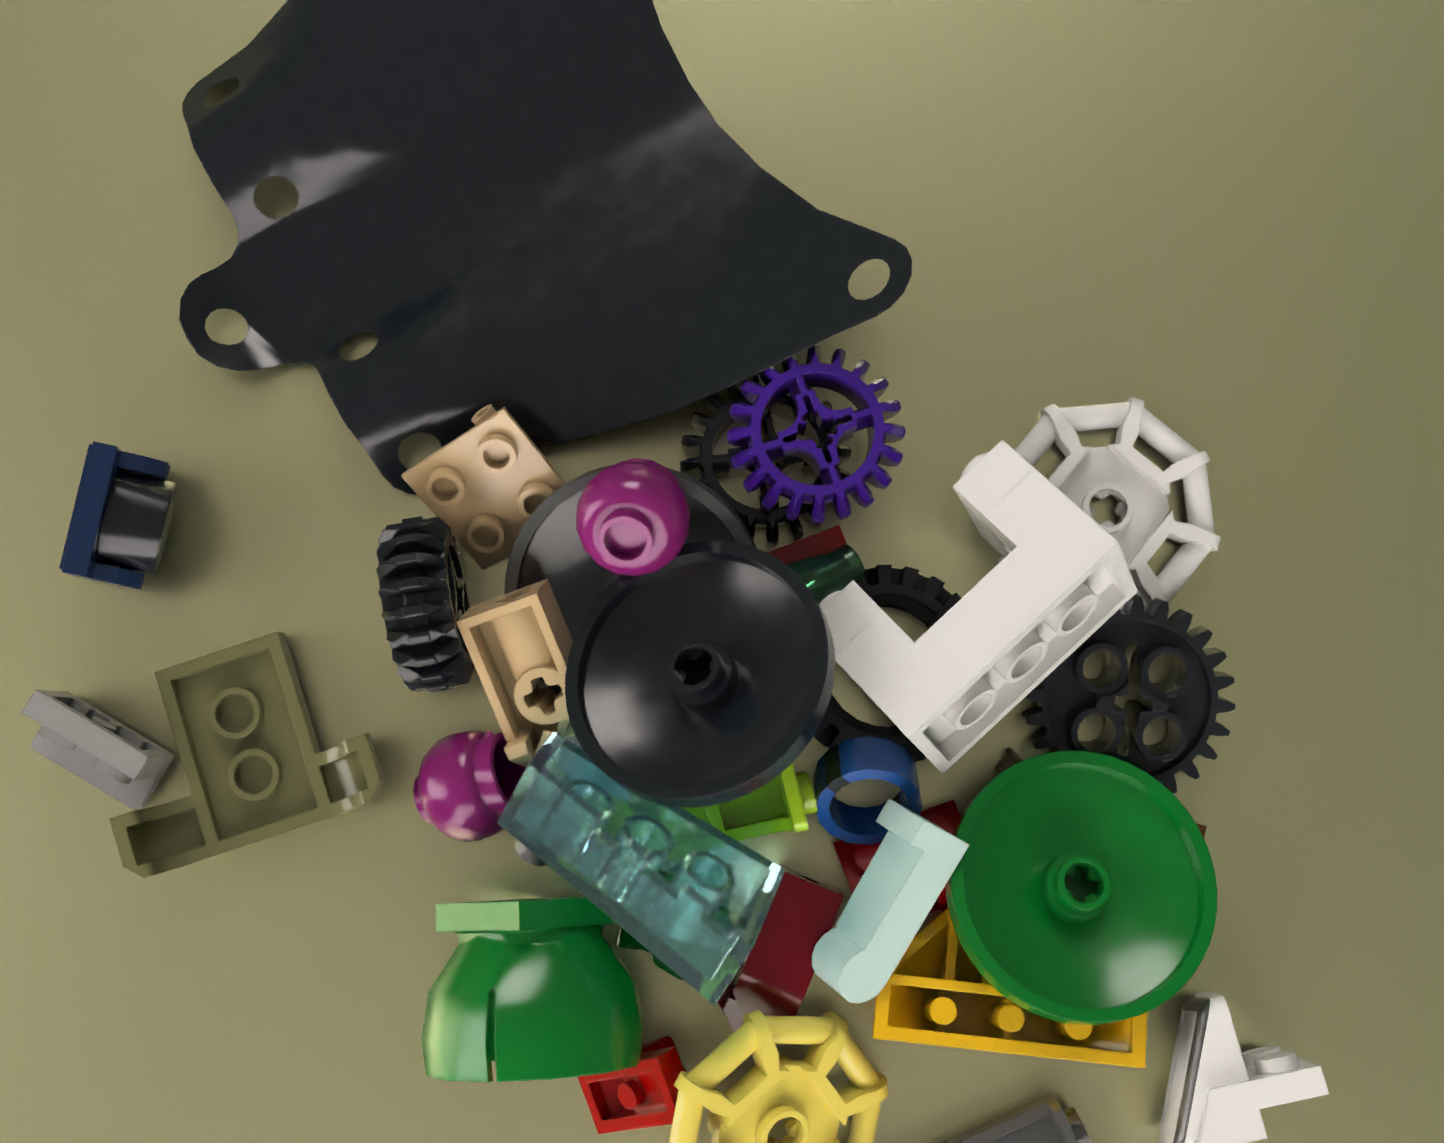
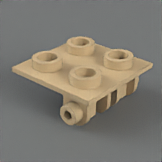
(485, 484)

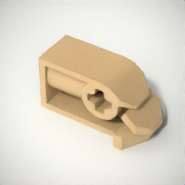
(512, 647)

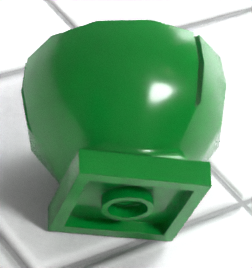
(531, 993)

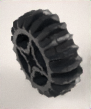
(710, 465)
(421, 602)

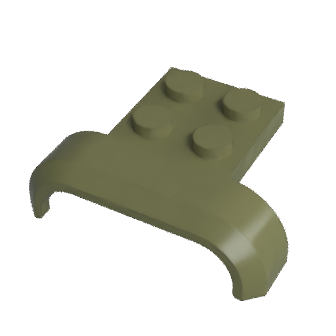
(245, 761)

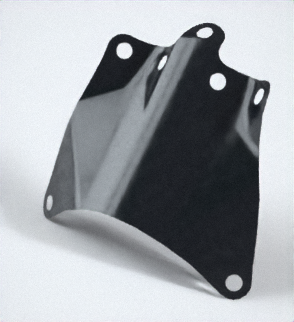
(512, 215)

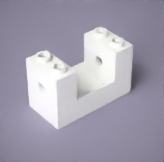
(1004, 635)

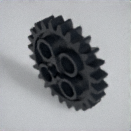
(1185, 698)

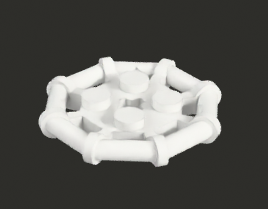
(1136, 485)

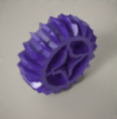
(845, 422)

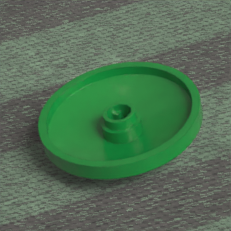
(1082, 888)

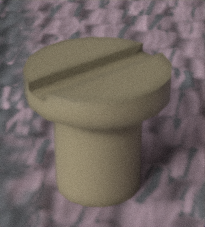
(1011, 759)

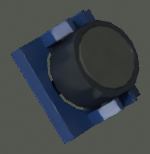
(119, 517)

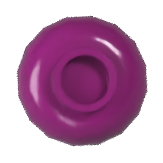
(633, 517)
(466, 784)

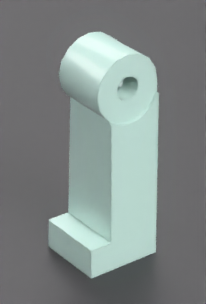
(887, 904)

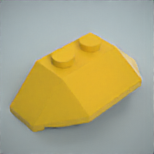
(947, 1002)

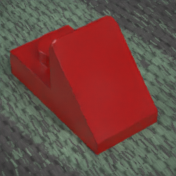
(636, 1095)

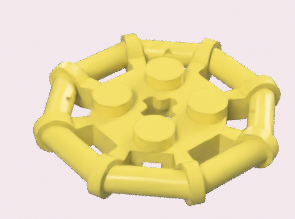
(781, 1086)

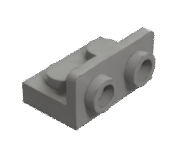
(96, 747)

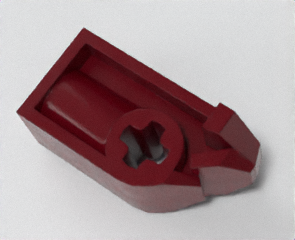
(781, 961)

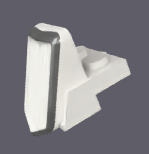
(1217, 1089)

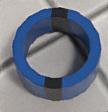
(856, 761)

